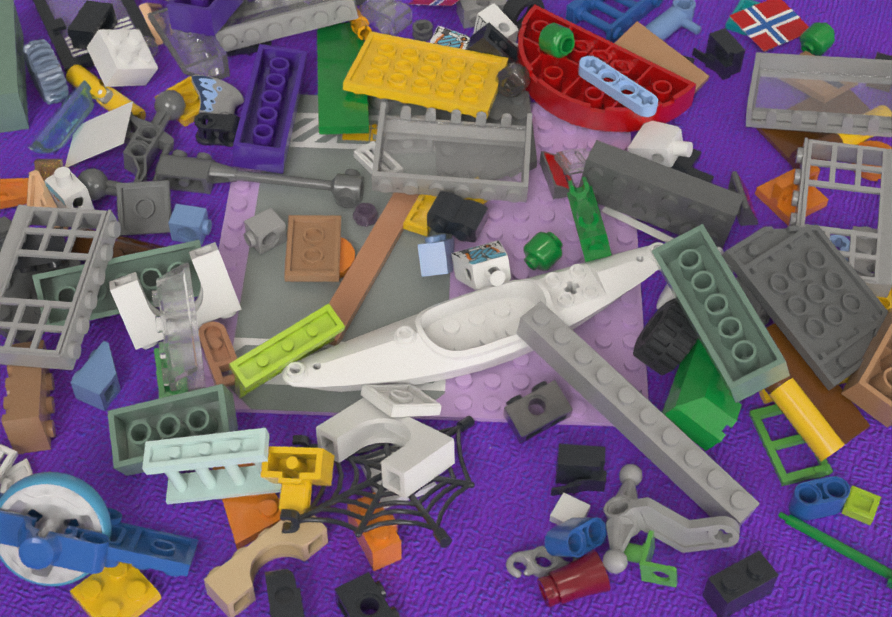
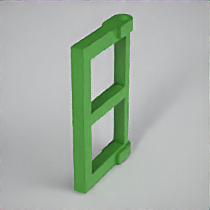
(815, 472)

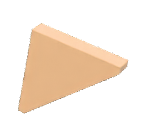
(148, 8)
(38, 193)

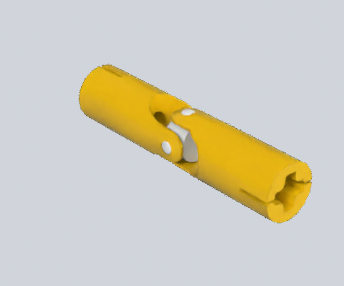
(109, 96)

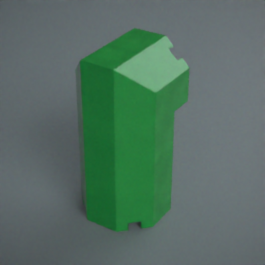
(700, 400)

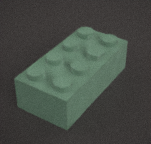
(175, 416)

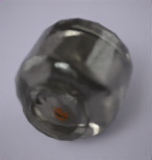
(513, 80)

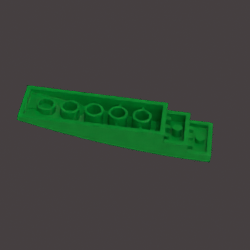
(339, 109)

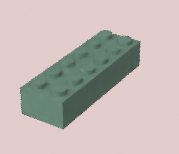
(12, 71)
(149, 266)
(720, 313)

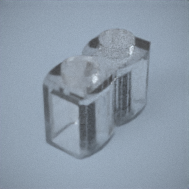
(387, 15)

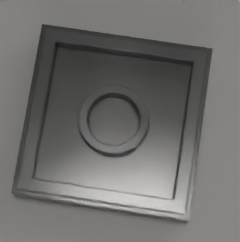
(144, 207)

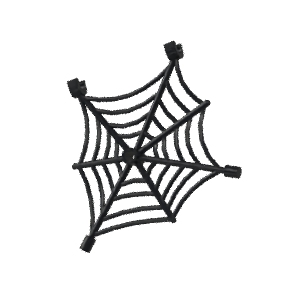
(439, 533)

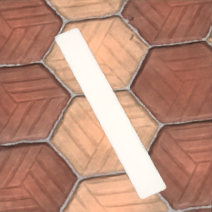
(630, 221)

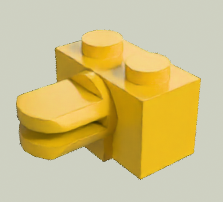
(296, 472)

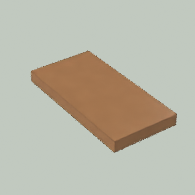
(649, 46)

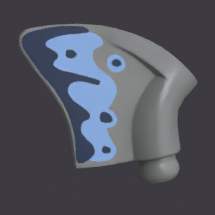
(216, 95)

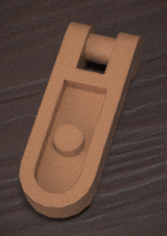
(217, 352)

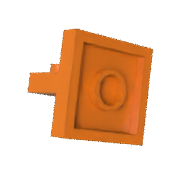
(778, 194)

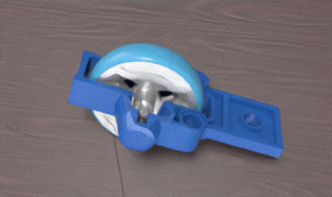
(62, 531)

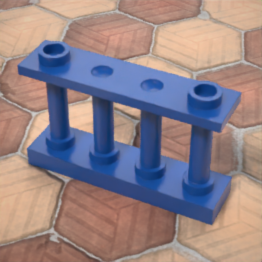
(581, 10)

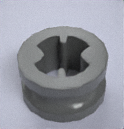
(422, 30)

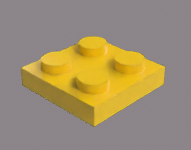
(116, 592)

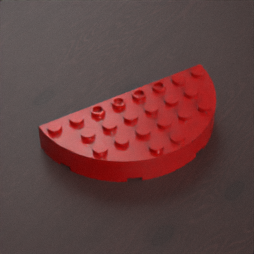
(568, 96)

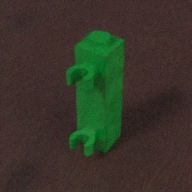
(588, 222)

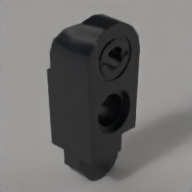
(283, 595)

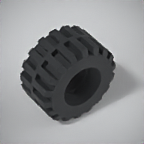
(665, 339)

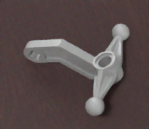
(630, 515)

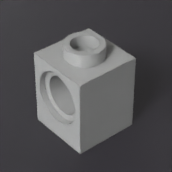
(265, 231)

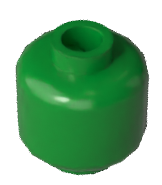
(817, 38)
(556, 40)
(542, 251)

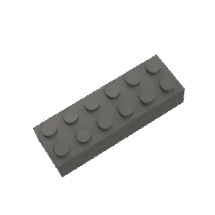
(659, 193)

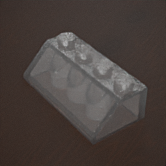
(191, 51)
(179, 329)

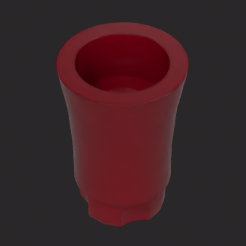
(574, 580)

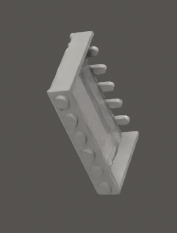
(274, 19)
(821, 94)
(452, 156)

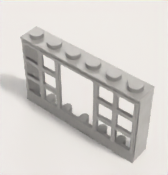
(858, 154)
(86, 294)

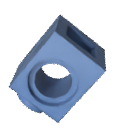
(189, 223)

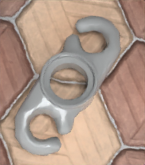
(528, 559)

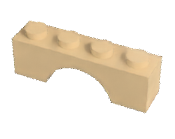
(232, 582)

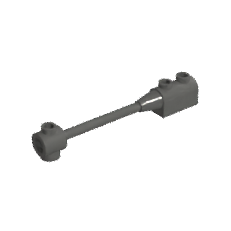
(202, 172)

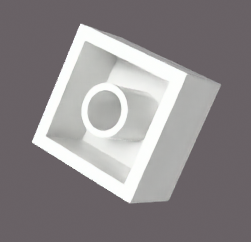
(122, 58)

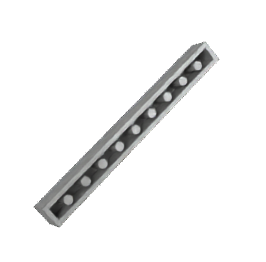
(635, 416)

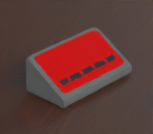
(554, 175)
(746, 213)

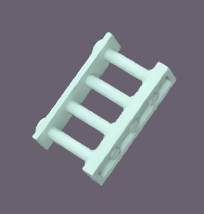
(211, 451)

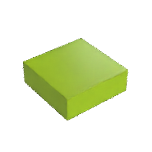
(861, 505)

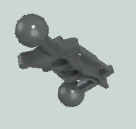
(142, 147)

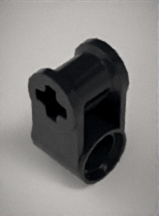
(219, 130)

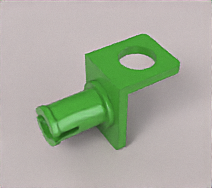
(643, 555)

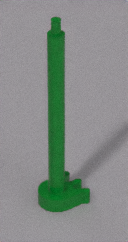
(839, 547)

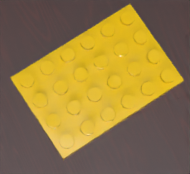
(425, 74)

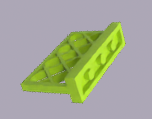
(286, 347)

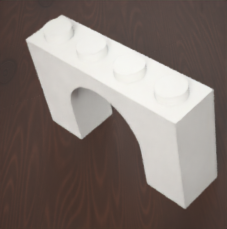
(214, 300)
(423, 451)

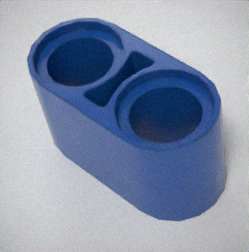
(818, 496)
(575, 537)

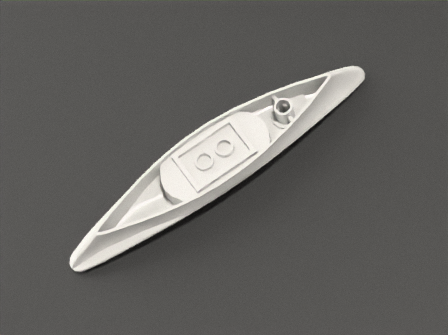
(472, 328)

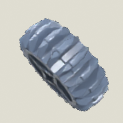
(45, 71)

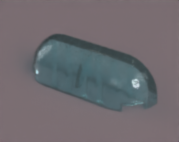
(64, 121)

